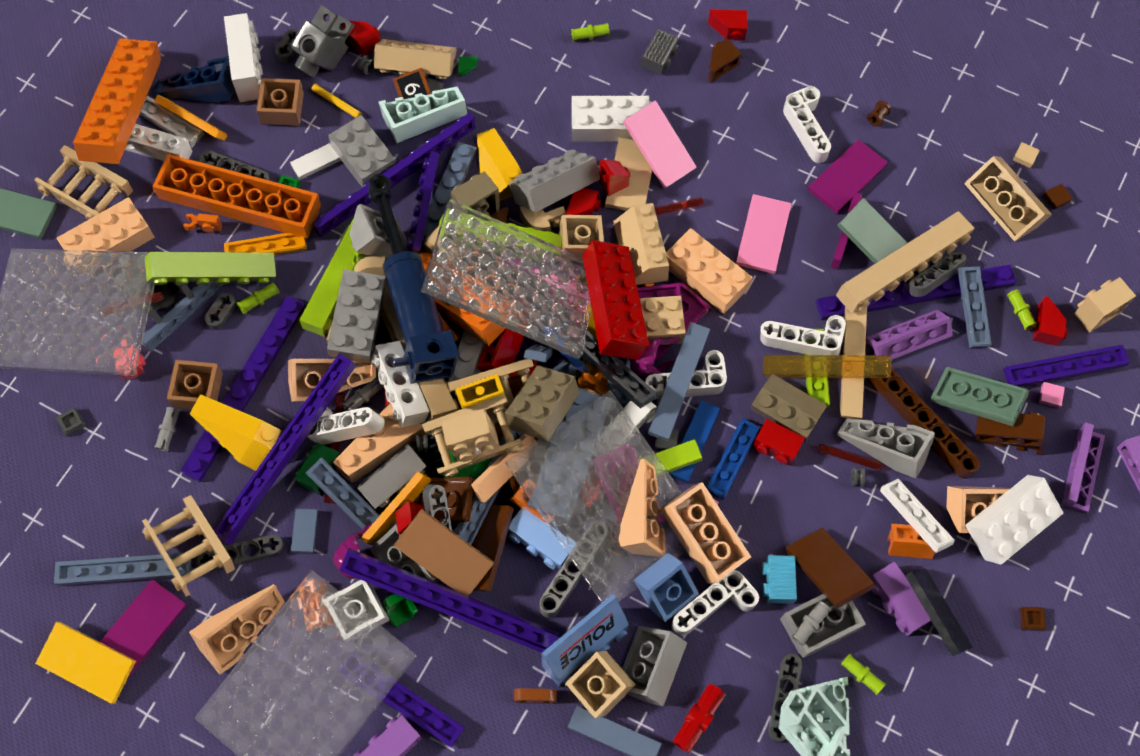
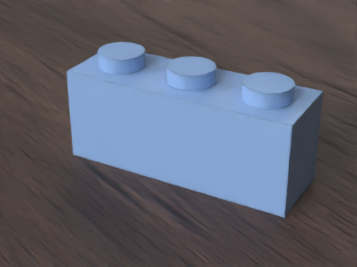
(537, 538)

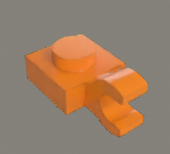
(206, 222)
(598, 382)

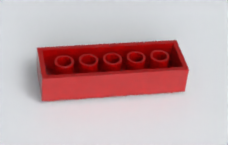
(615, 300)

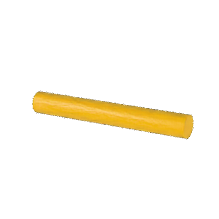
(336, 101)

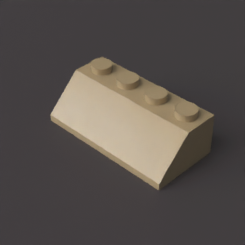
(411, 56)
(1007, 198)
(641, 233)

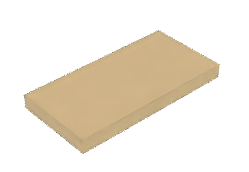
(640, 172)

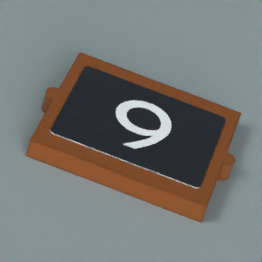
(411, 84)

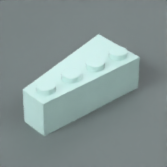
(422, 113)

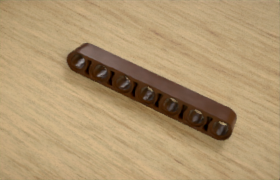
(933, 423)

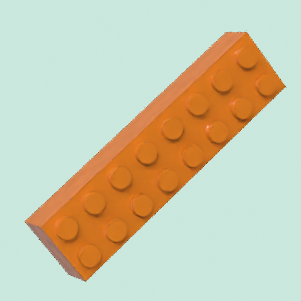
(117, 101)
(237, 196)

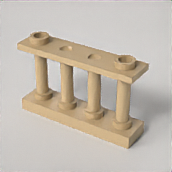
(101, 174)
(521, 367)
(497, 406)
(200, 527)

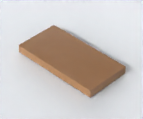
(443, 553)

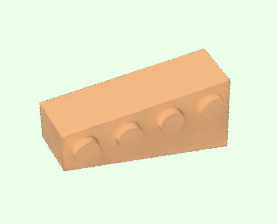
(371, 450)

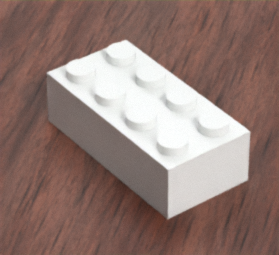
(243, 56)
(602, 117)
(1014, 519)

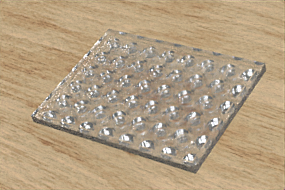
(510, 279)
(74, 311)
(583, 487)
(307, 678)

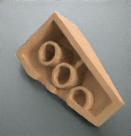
(306, 373)
(967, 502)
(640, 522)
(232, 630)

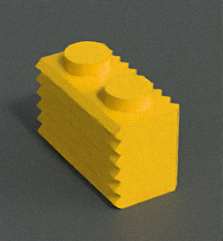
(479, 391)

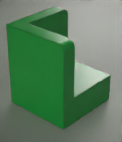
(399, 609)

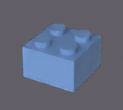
(666, 587)

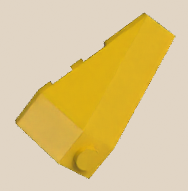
(497, 161)
(238, 432)

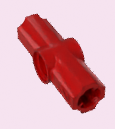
(699, 718)

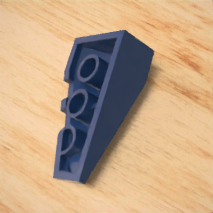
(204, 84)

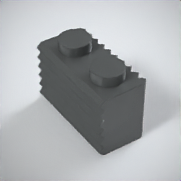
(660, 51)

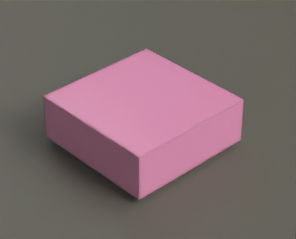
(1051, 395)

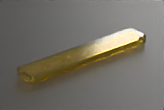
(827, 366)

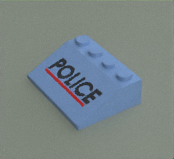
(589, 635)

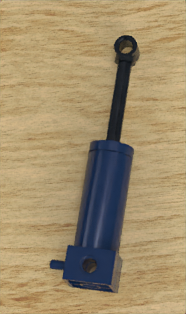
(429, 349)

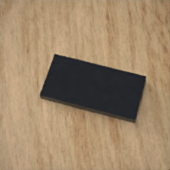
(938, 611)

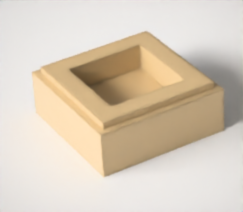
(1026, 155)

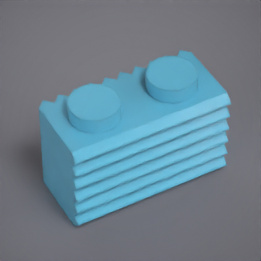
(780, 579)

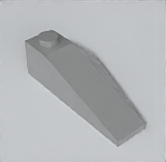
(895, 446)

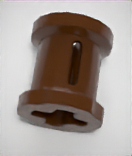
(879, 113)

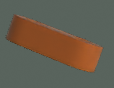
(535, 696)

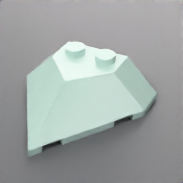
(817, 719)

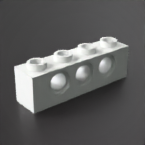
(157, 143)
(406, 413)

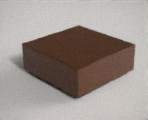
(1058, 196)
(1032, 618)

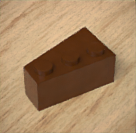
(1026, 432)

